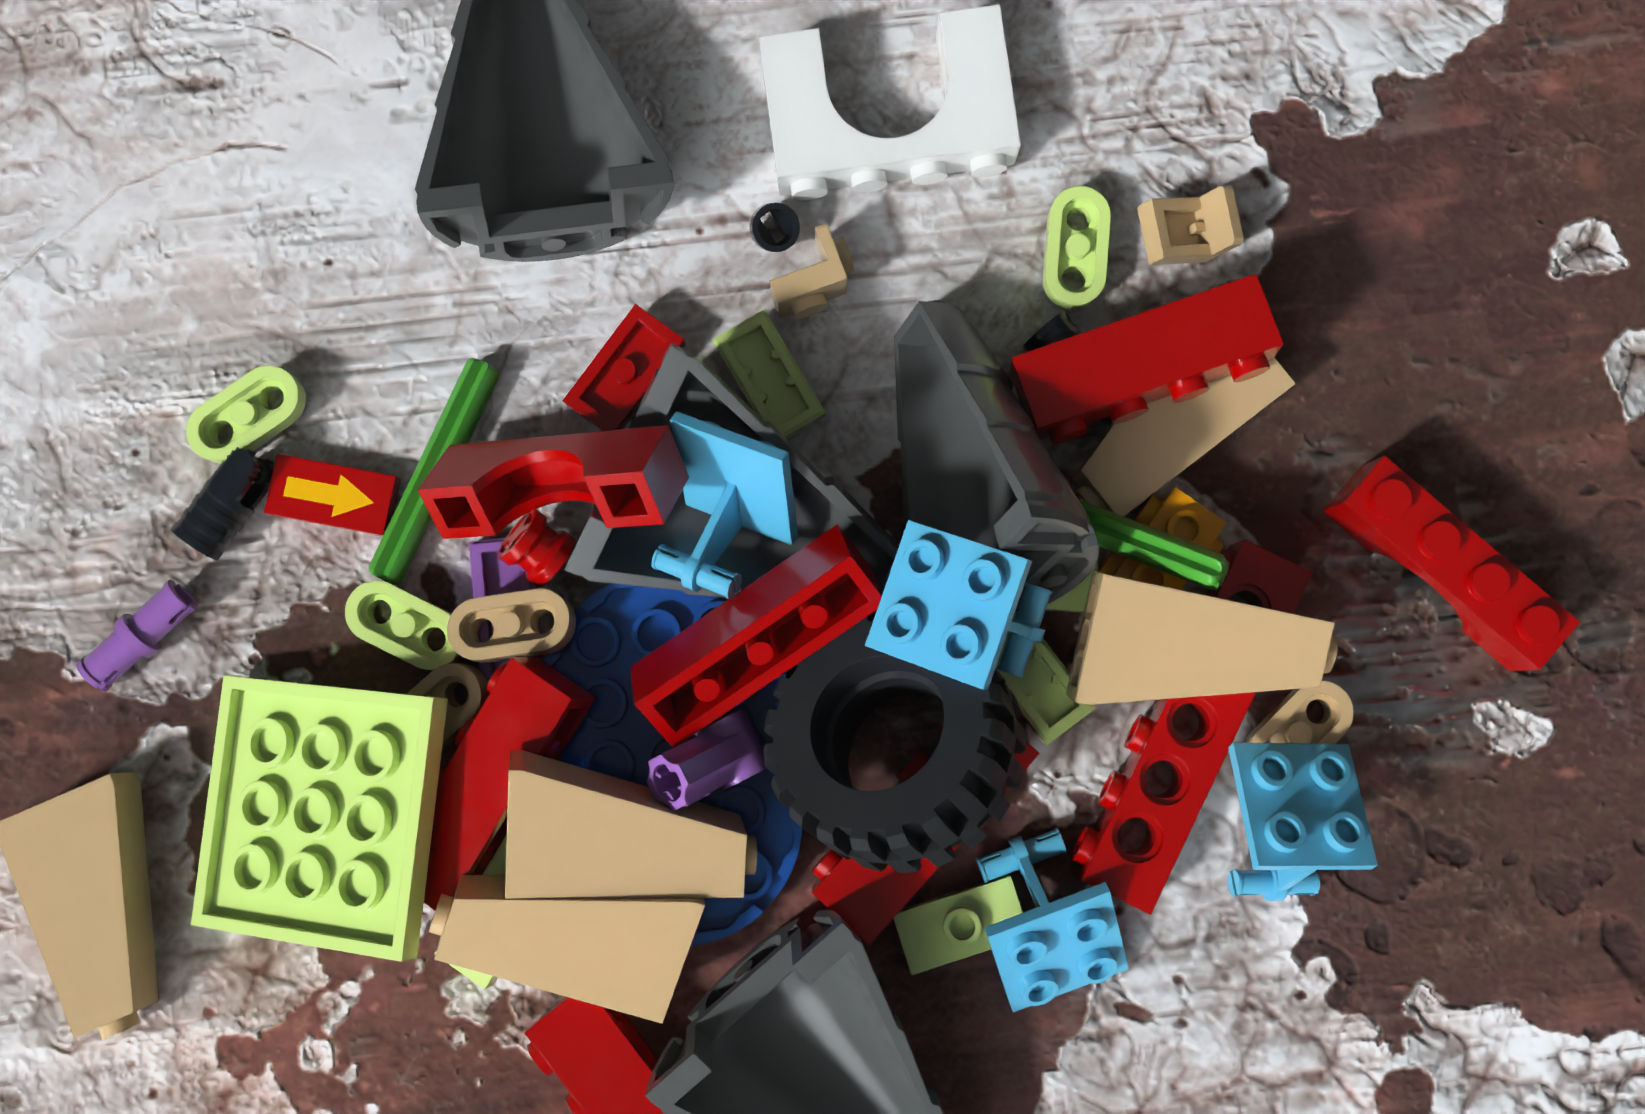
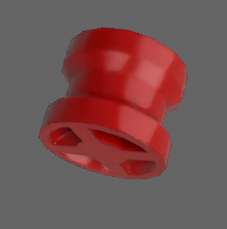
(536, 548)

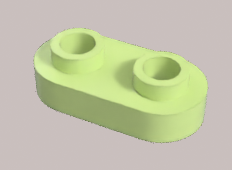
(1076, 251)
(247, 410)
(407, 627)

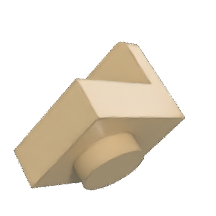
(1190, 227)
(808, 289)

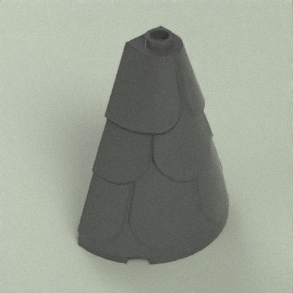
(536, 138)
(976, 456)
(820, 502)
(794, 1034)

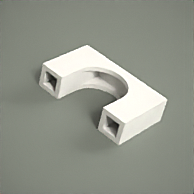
(823, 152)

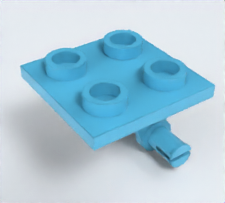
(740, 486)
(955, 604)
(1298, 817)
(1057, 942)

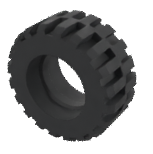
(920, 816)

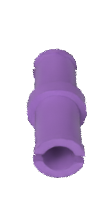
(137, 635)

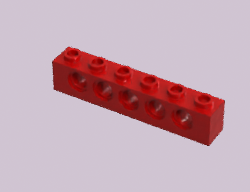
(1141, 874)

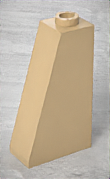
(1157, 446)
(1180, 644)
(611, 839)
(89, 899)
(586, 949)

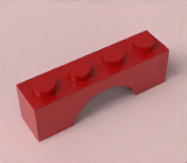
(489, 484)
(1491, 596)

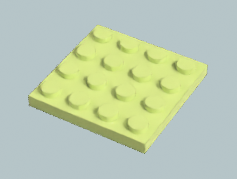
(320, 816)

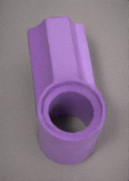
(713, 759)

